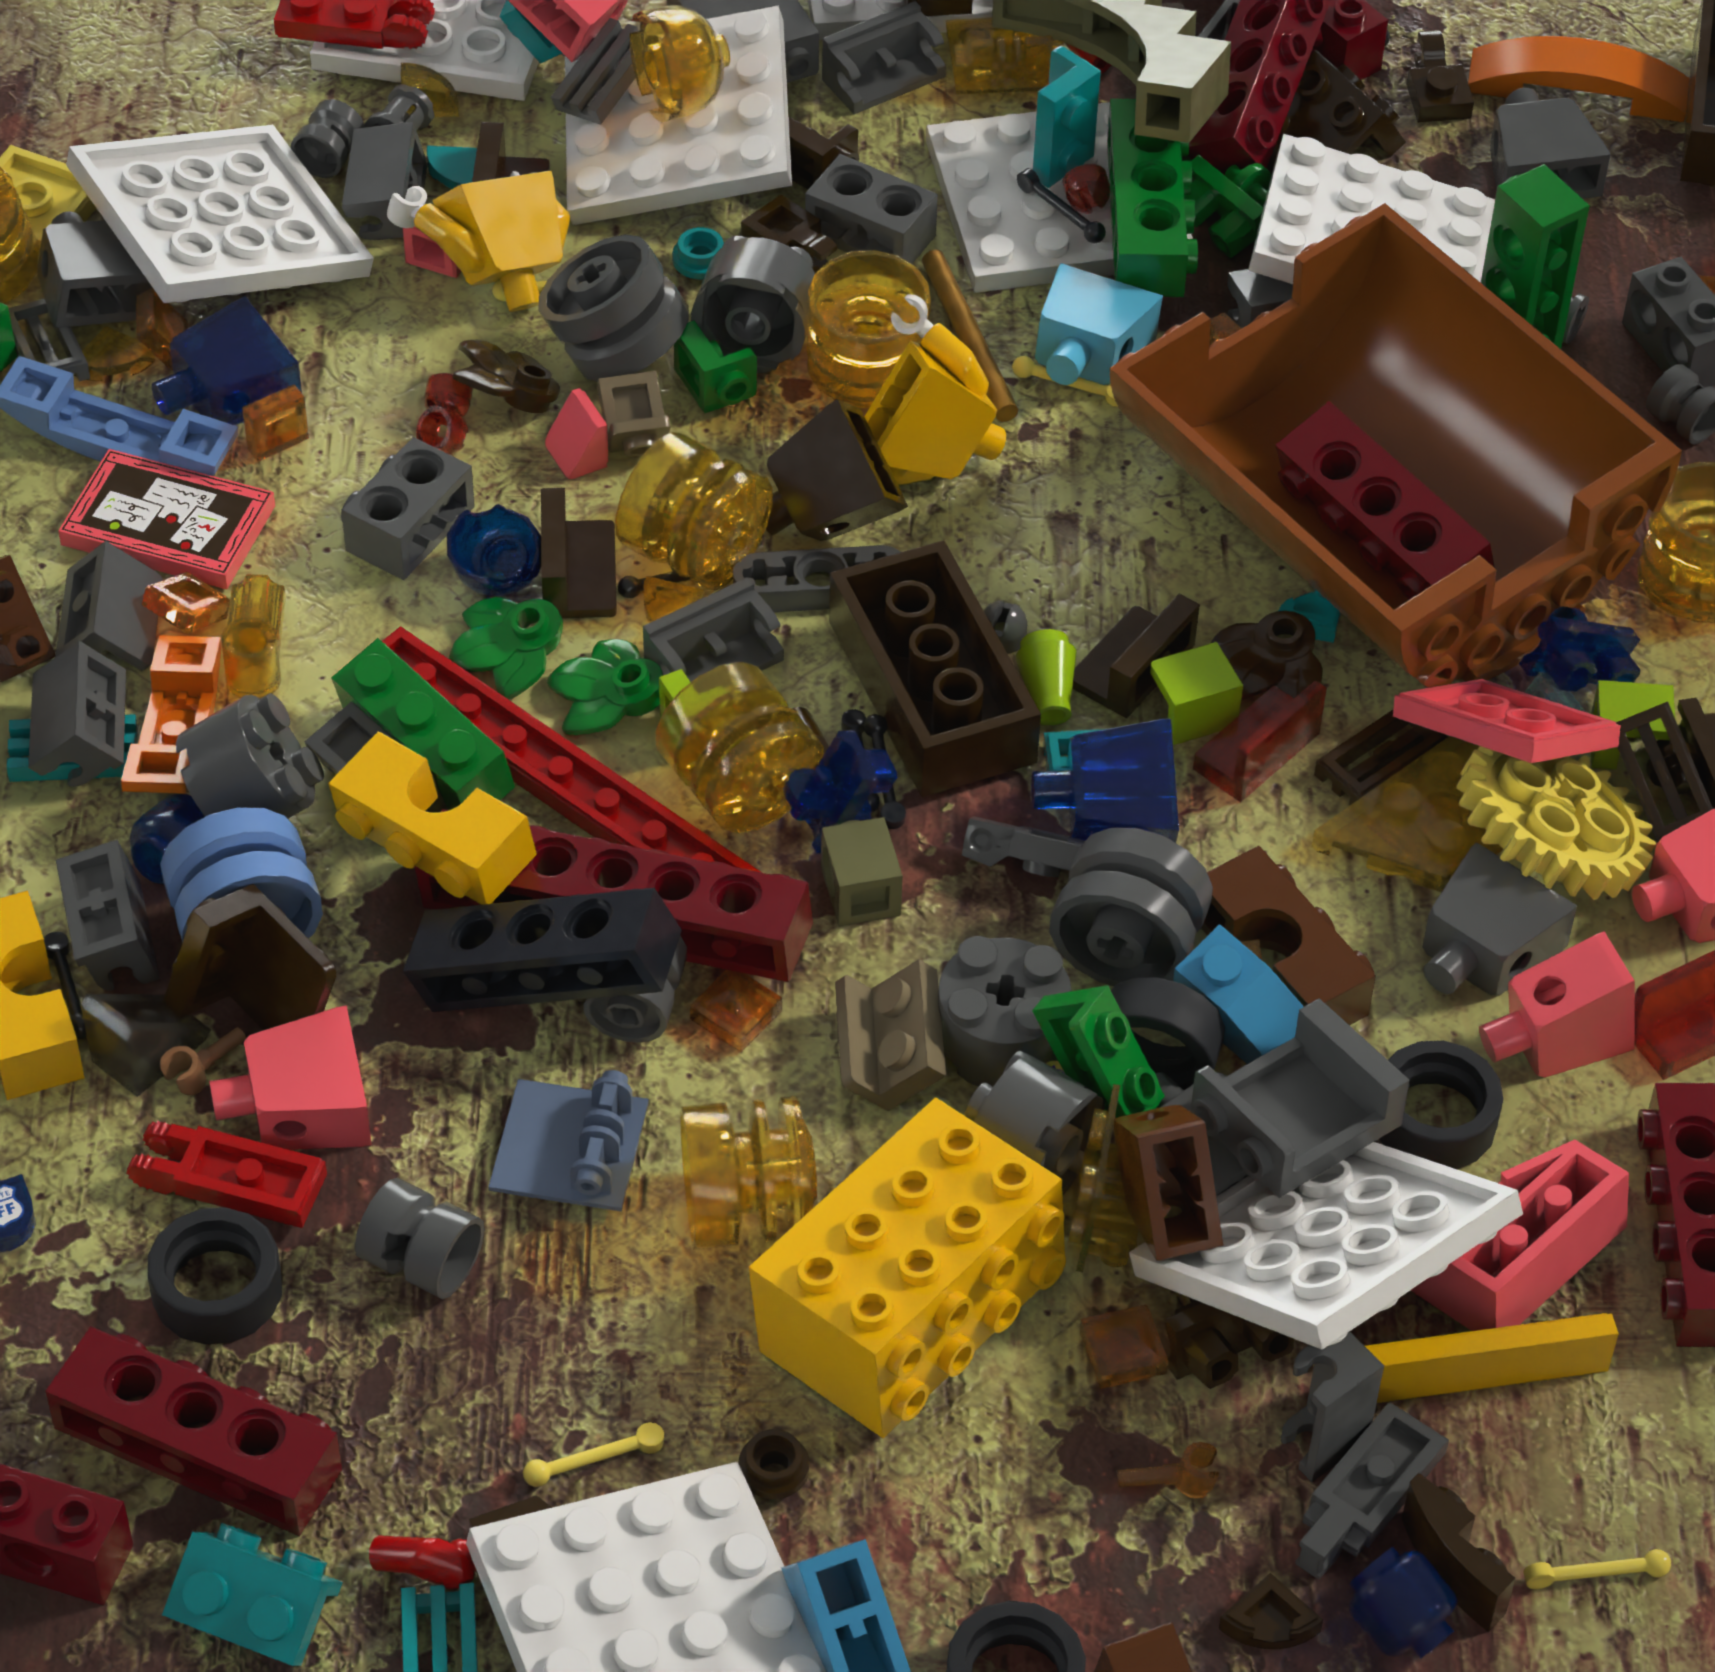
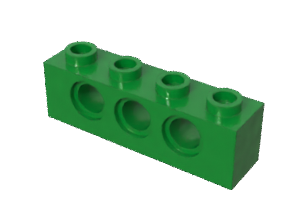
(1149, 206)
(1536, 248)

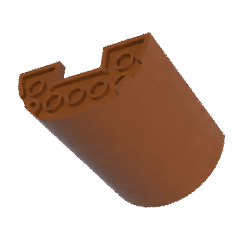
(1452, 393)

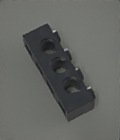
(543, 950)

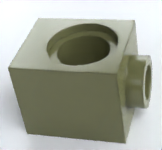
(861, 871)

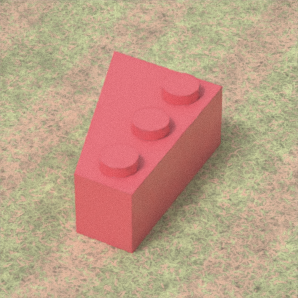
(1570, 1212)

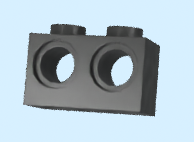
(872, 210)
(1673, 317)
(407, 508)

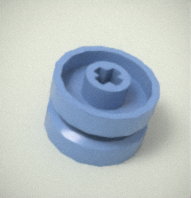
(237, 851)

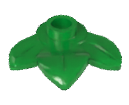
(503, 644)
(606, 686)

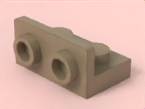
(890, 1035)

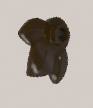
(508, 375)
(1267, 660)

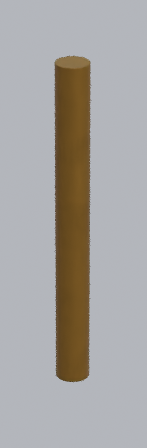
(969, 332)

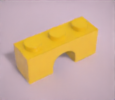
(466, 849)
(35, 1030)

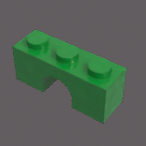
(425, 723)

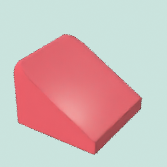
(427, 254)
(578, 437)

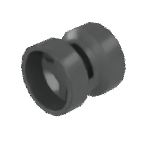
(327, 138)
(1685, 402)

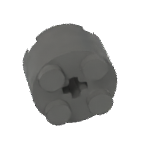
(756, 299)
(249, 760)
(990, 1001)
(1037, 1113)

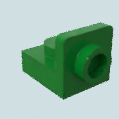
(709, 375)

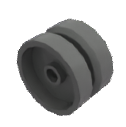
(613, 307)
(1130, 906)

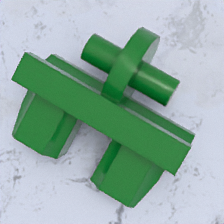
(1233, 196)

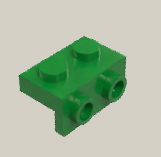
(1098, 1047)

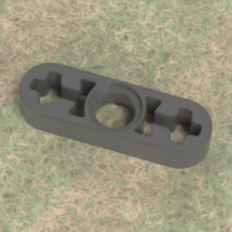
(801, 596)

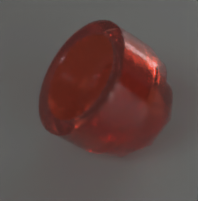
(1086, 187)
(447, 393)
(429, 426)

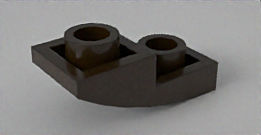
(1441, 1531)

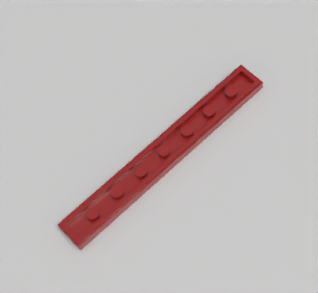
(558, 769)

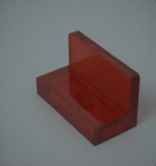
(1261, 740)
(1677, 1017)

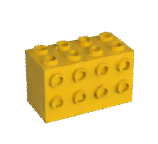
(909, 1267)

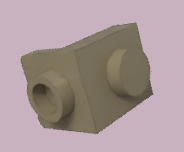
(632, 412)

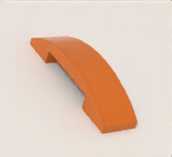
(1582, 66)
(182, 695)

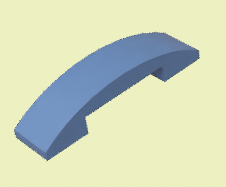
(89, 425)

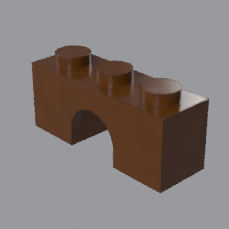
(1262, 903)

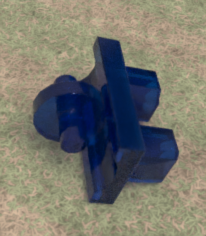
(1582, 651)
(839, 785)

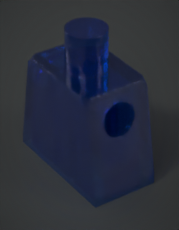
(226, 365)
(1115, 781)

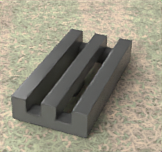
(595, 70)
(29, 311)

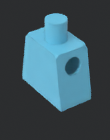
(1092, 325)

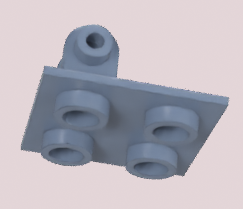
(571, 1142)

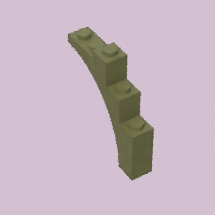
(1174, 72)

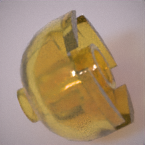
(677, 60)

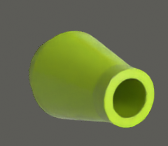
(1047, 670)

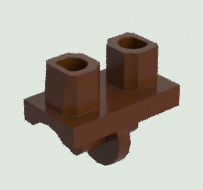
(21, 632)

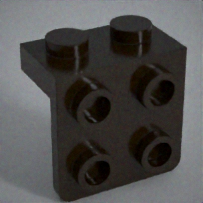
(1337, 112)
(252, 954)

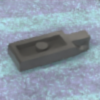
(1041, 850)
(1367, 1487)

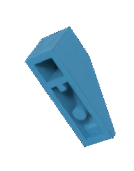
(1248, 994)
(846, 1610)

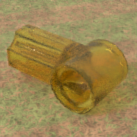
(254, 636)

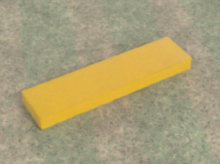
(1495, 1357)

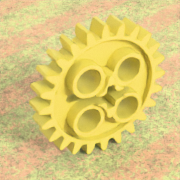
(1558, 820)

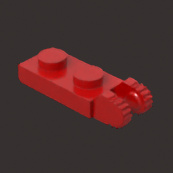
(356, 22)
(229, 1172)

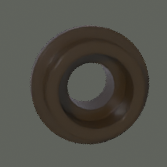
(779, 1448)

